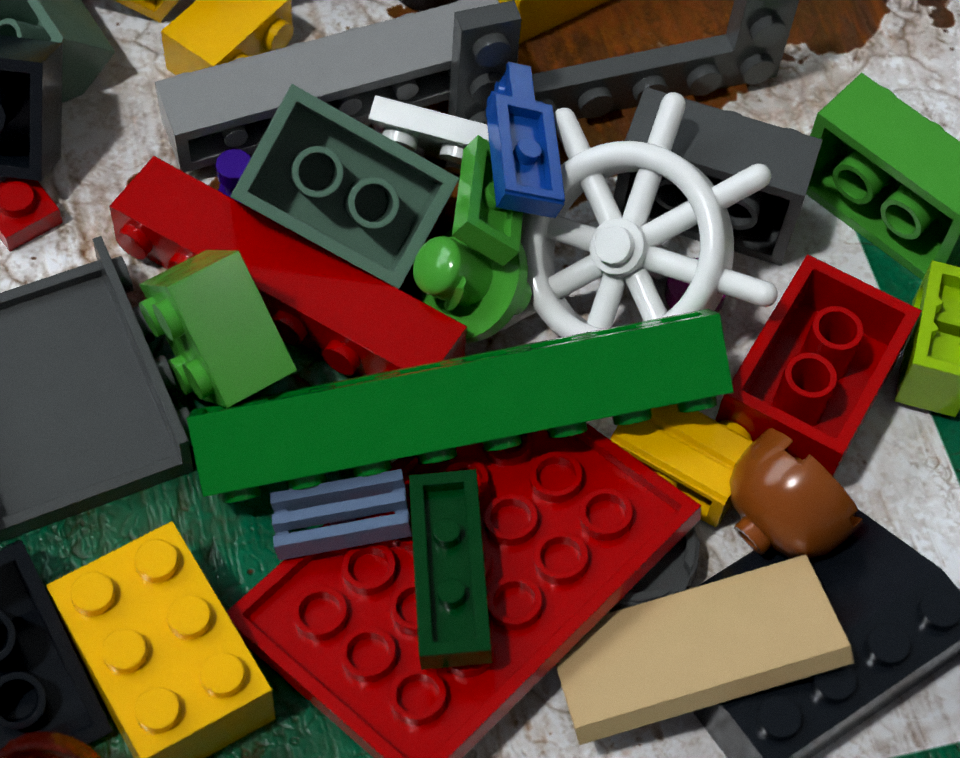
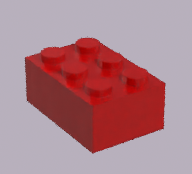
(820, 362)

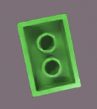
(889, 175)

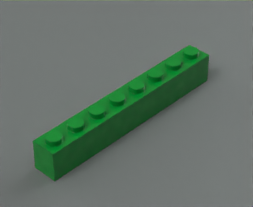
(460, 403)

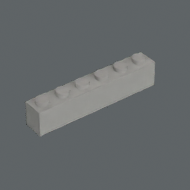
(236, 100)

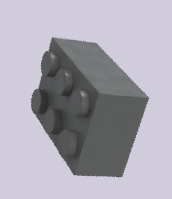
(722, 146)

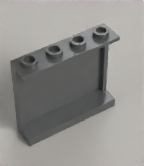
(81, 398)

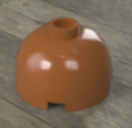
(789, 501)

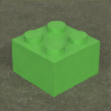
(216, 328)

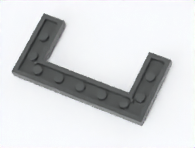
(490, 36)

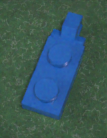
(523, 146)

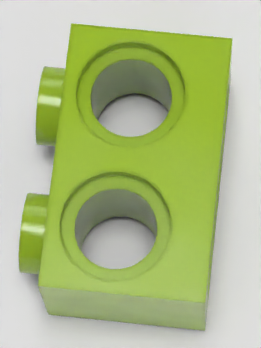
(932, 354)

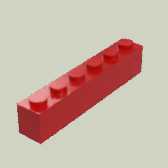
(309, 291)

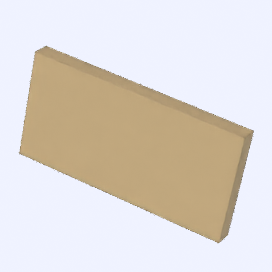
(701, 649)

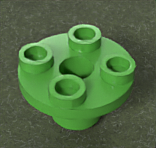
(471, 285)

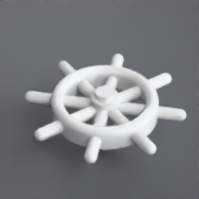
(627, 246)

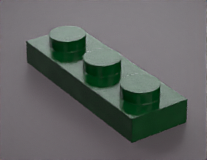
(449, 570)

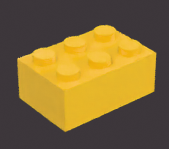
(162, 649)

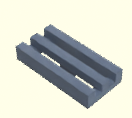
(340, 505)

